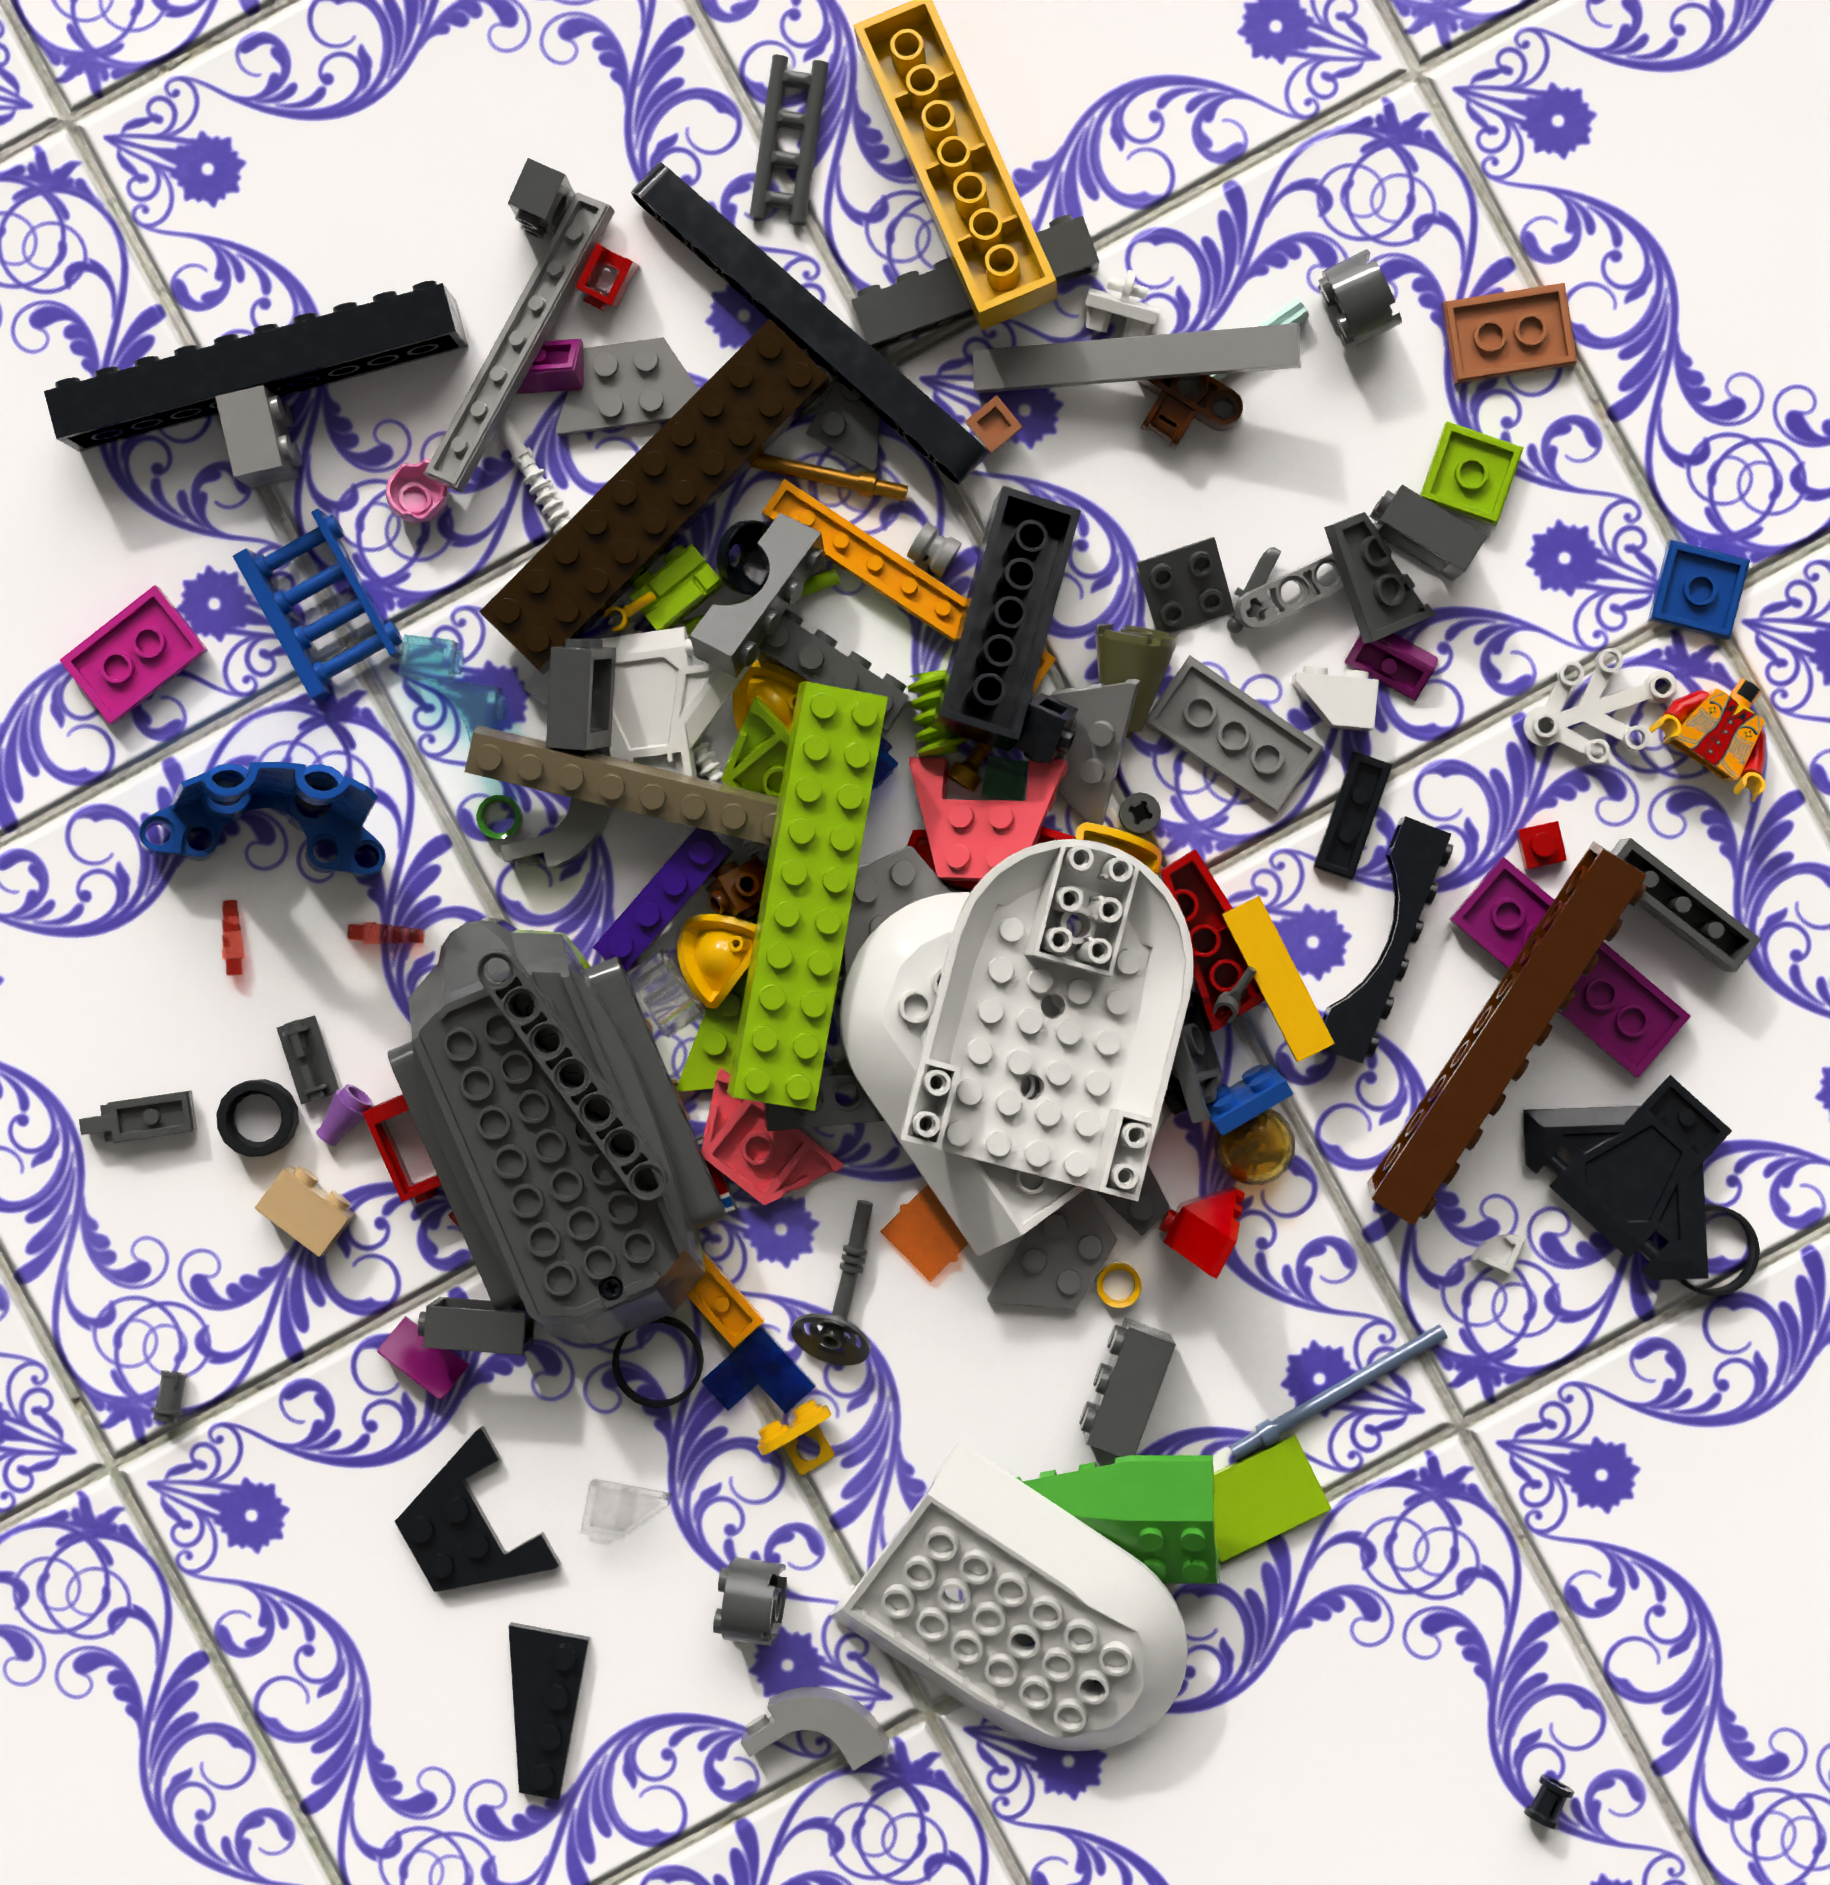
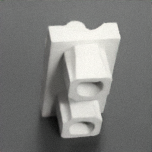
(1103, 304)

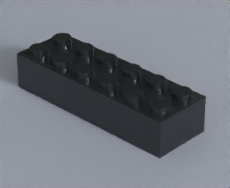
(1006, 619)

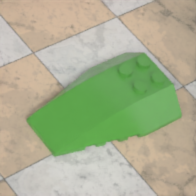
(1149, 1507)

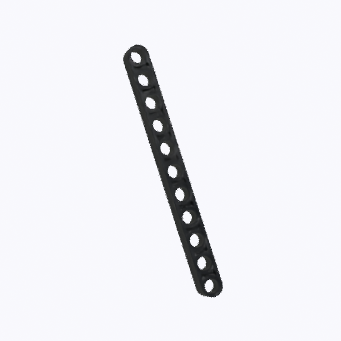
(809, 323)

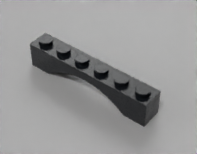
(1413, 863)

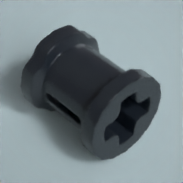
(1549, 1802)

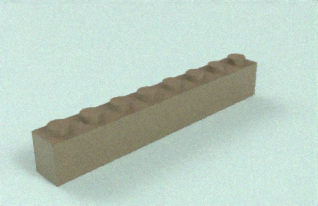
(622, 785)

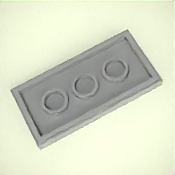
(1233, 734)

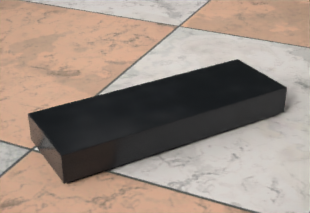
(1352, 815)

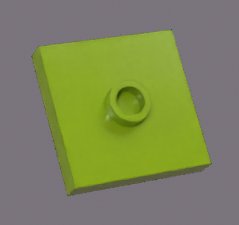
(1471, 473)

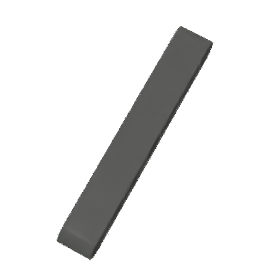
(575, 1095)

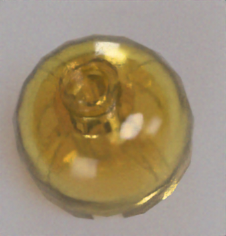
(1257, 1149)

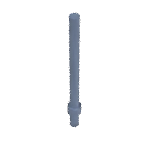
(1269, 1431)

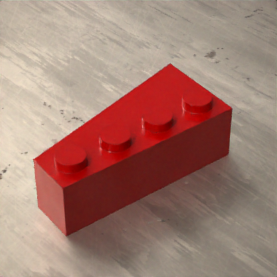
(1215, 953)

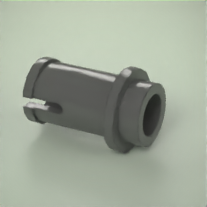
(169, 1397)

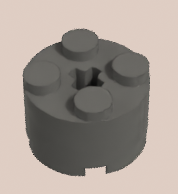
(1359, 297)
(751, 1601)

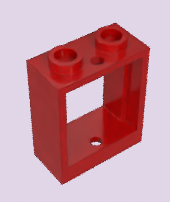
(390, 1154)

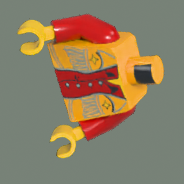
(1720, 734)

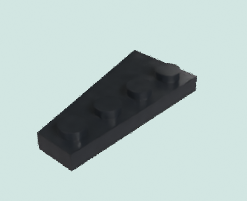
(546, 1693)

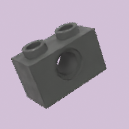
(540, 198)

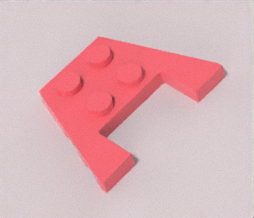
(978, 834)

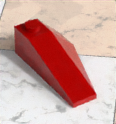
(1205, 1228)

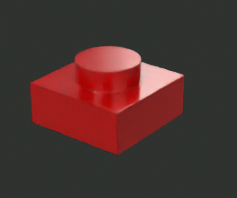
(1541, 845)

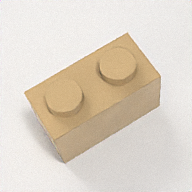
(306, 1209)

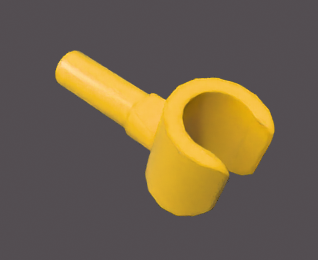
(629, 610)

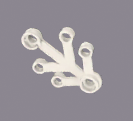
(1593, 709)

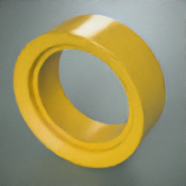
(1124, 1302)

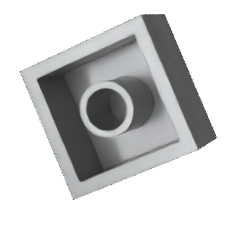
(258, 436)

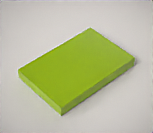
(1264, 1497)

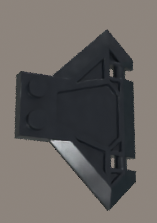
(1635, 1173)

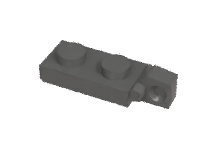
(143, 1117)

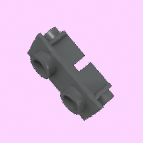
(307, 1059)

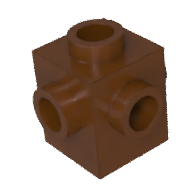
(737, 889)

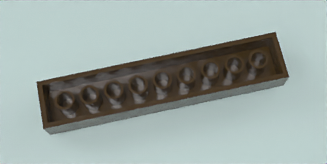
(656, 495)

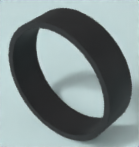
(1752, 1261)
(630, 1393)

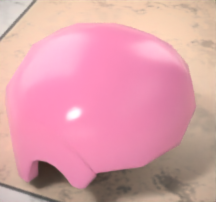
(414, 495)

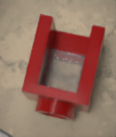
(606, 278)

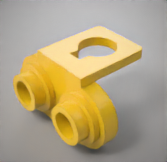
(807, 1422)

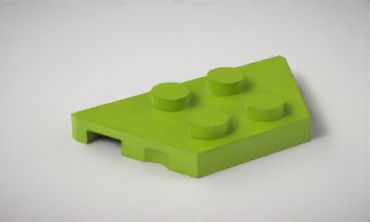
(758, 752)
(714, 1042)

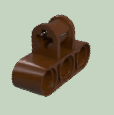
(1174, 413)

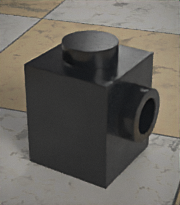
(1047, 729)

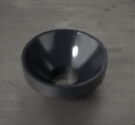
(749, 574)

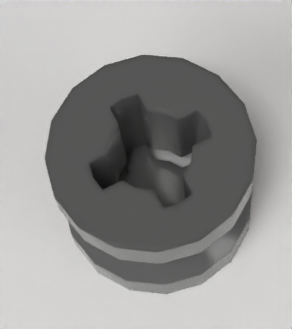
(1133, 816)

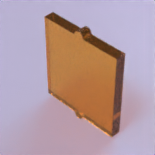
(925, 1234)

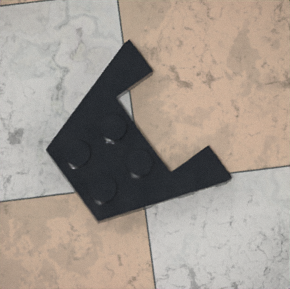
(453, 1534)

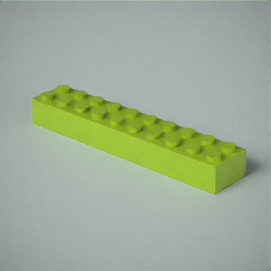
(807, 895)

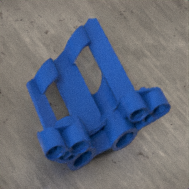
(272, 787)

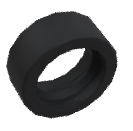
(226, 1122)

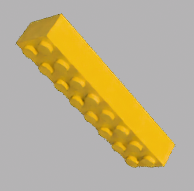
(956, 162)

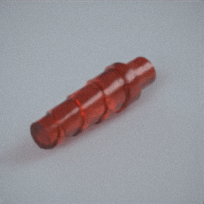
(384, 933)
(232, 941)

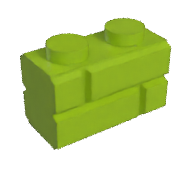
(678, 587)

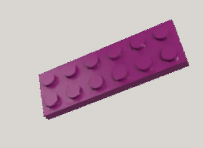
(1611, 1005)

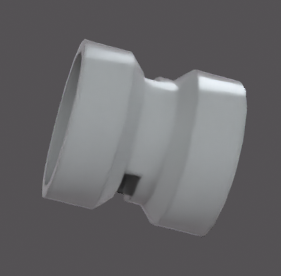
(933, 549)

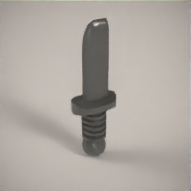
(1258, 578)

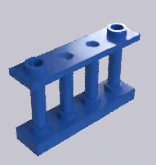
(278, 605)

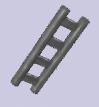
(775, 118)

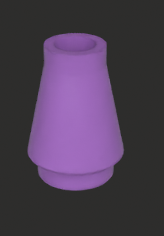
(343, 1114)

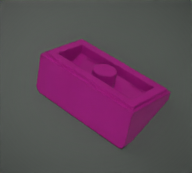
(556, 368)
(1394, 663)
(429, 1367)

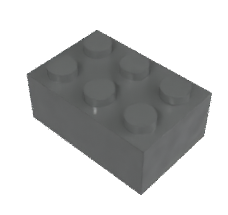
(1126, 1387)

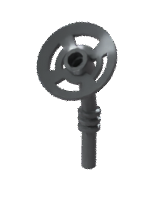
(836, 1325)

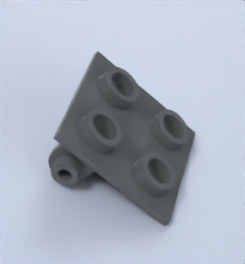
(1185, 586)

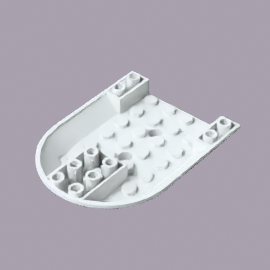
(883, 1033)
(1098, 1060)
(1031, 1574)

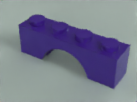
(663, 898)

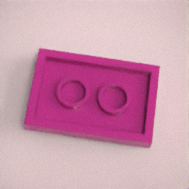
(133, 655)

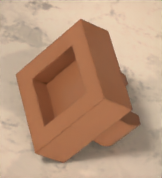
(993, 425)

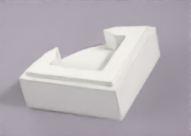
(1500, 1252)

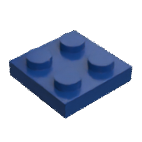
(1246, 1099)

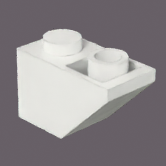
(1339, 700)

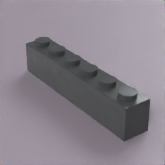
(938, 299)

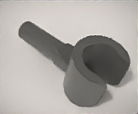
(1232, 998)

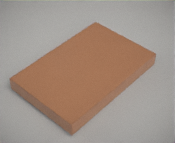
(1509, 333)

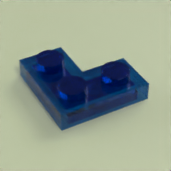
(762, 1363)

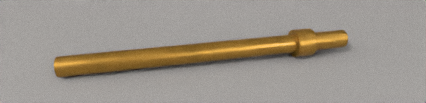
(865, 484)

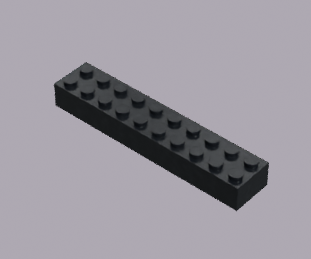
(282, 358)

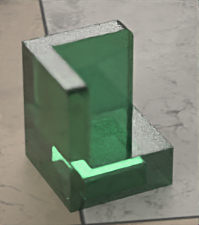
(1004, 779)

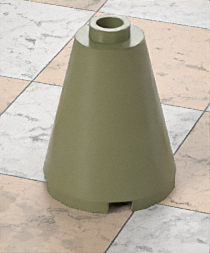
(1134, 655)

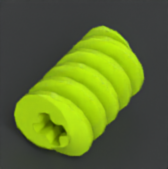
(929, 689)

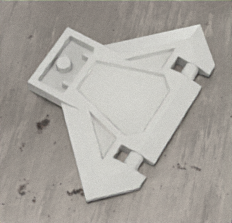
(658, 699)

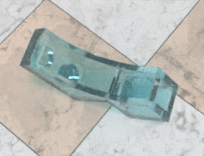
(436, 663)

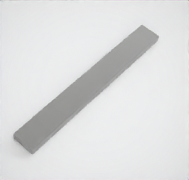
(519, 342)
(1137, 358)

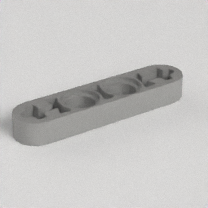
(1309, 586)

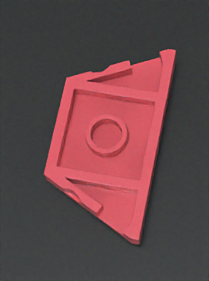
(758, 1159)

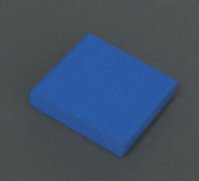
(1698, 589)

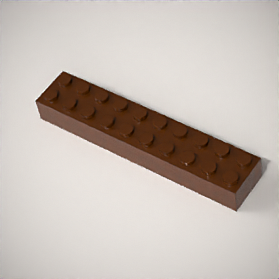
(1505, 1032)

